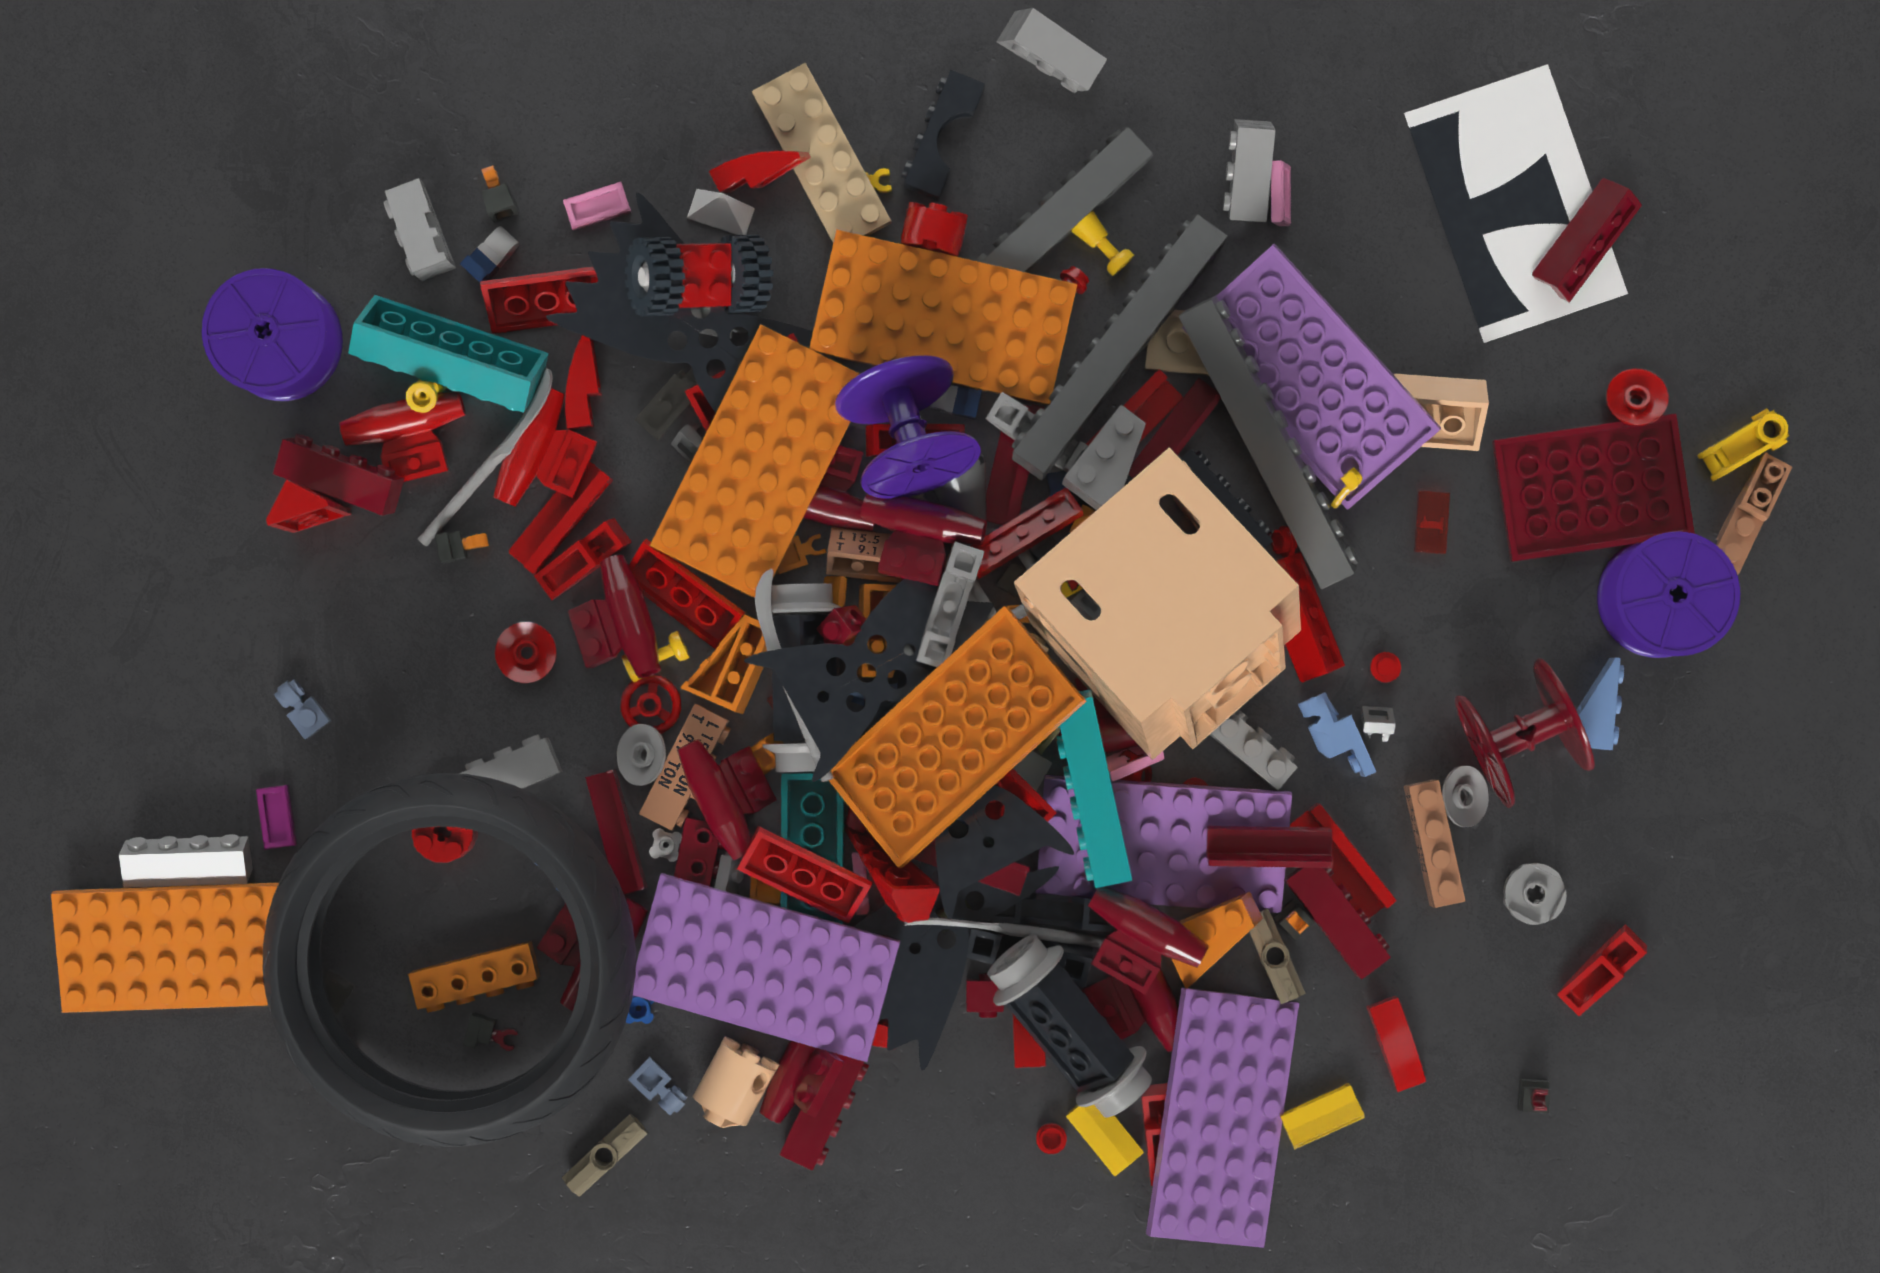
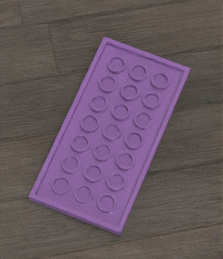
(1324, 377)
(1167, 843)
(764, 967)
(1222, 1118)

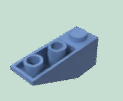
(1601, 705)

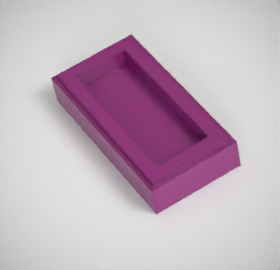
(276, 817)

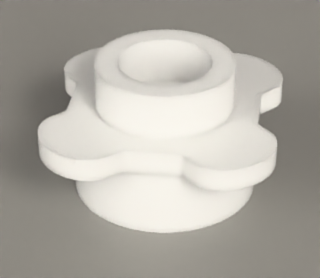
(672, 839)

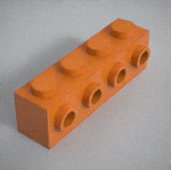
(474, 975)

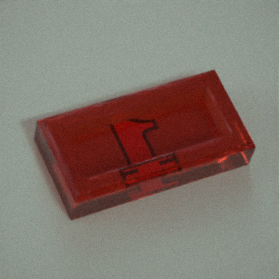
(1432, 522)

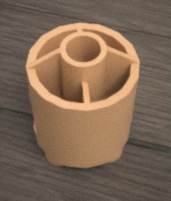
(734, 1084)

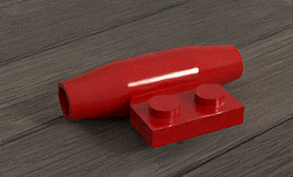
(406, 435)
(552, 455)

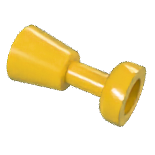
(1094, 234)
(423, 395)
(676, 647)

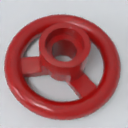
(653, 682)

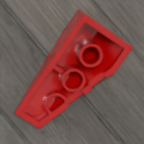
(904, 889)

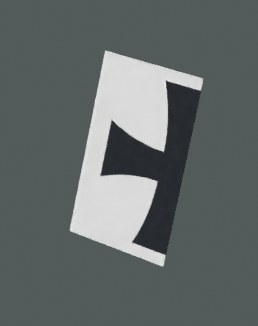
(1505, 193)

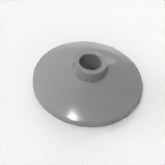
(641, 754)
(1465, 796)

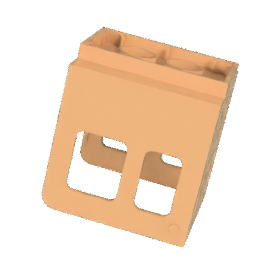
(1183, 617)

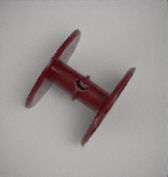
(1523, 733)

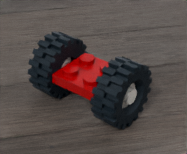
(678, 276)

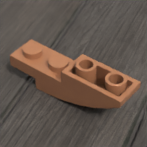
(1752, 508)

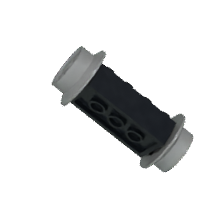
(797, 629)
(1069, 1027)

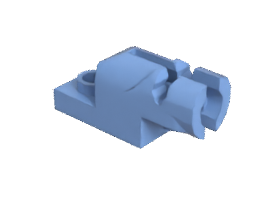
(1336, 735)

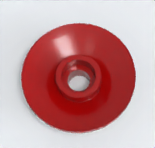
(1638, 385)
(509, 652)

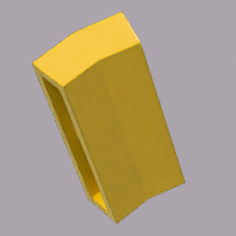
(1322, 1116)
(1105, 1137)

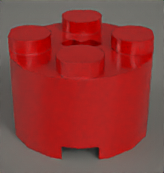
(934, 228)
(437, 849)

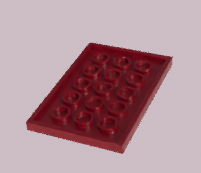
(1592, 487)

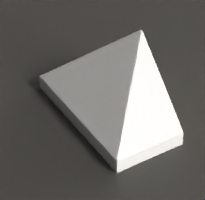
(720, 212)

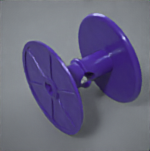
(272, 335)
(895, 395)
(1669, 595)

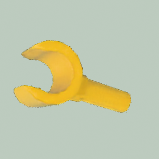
(1351, 480)

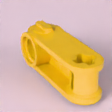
(1744, 444)

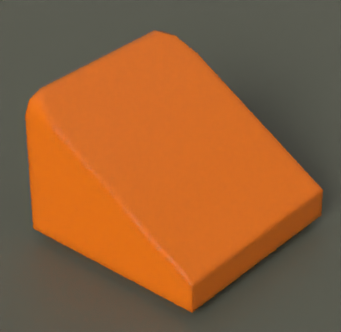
(839, 588)
(764, 757)

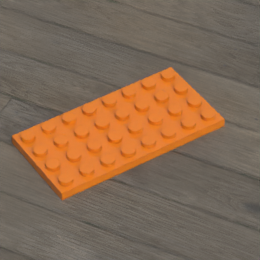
(984, 319)
(757, 463)
(954, 736)
(161, 946)

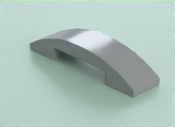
(1015, 418)
(949, 604)

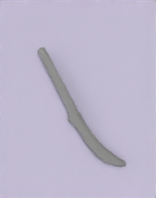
(491, 462)
(765, 618)
(1021, 931)

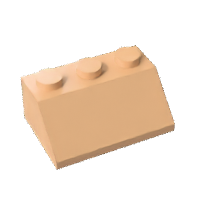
(1455, 405)

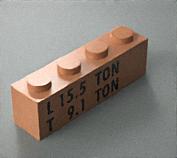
(858, 554)
(670, 791)
(1434, 843)

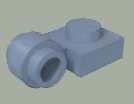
(308, 715)
(651, 1080)

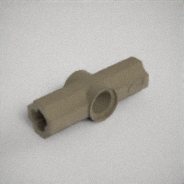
(1283, 975)
(591, 1169)

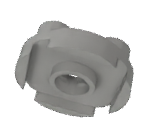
(1550, 885)

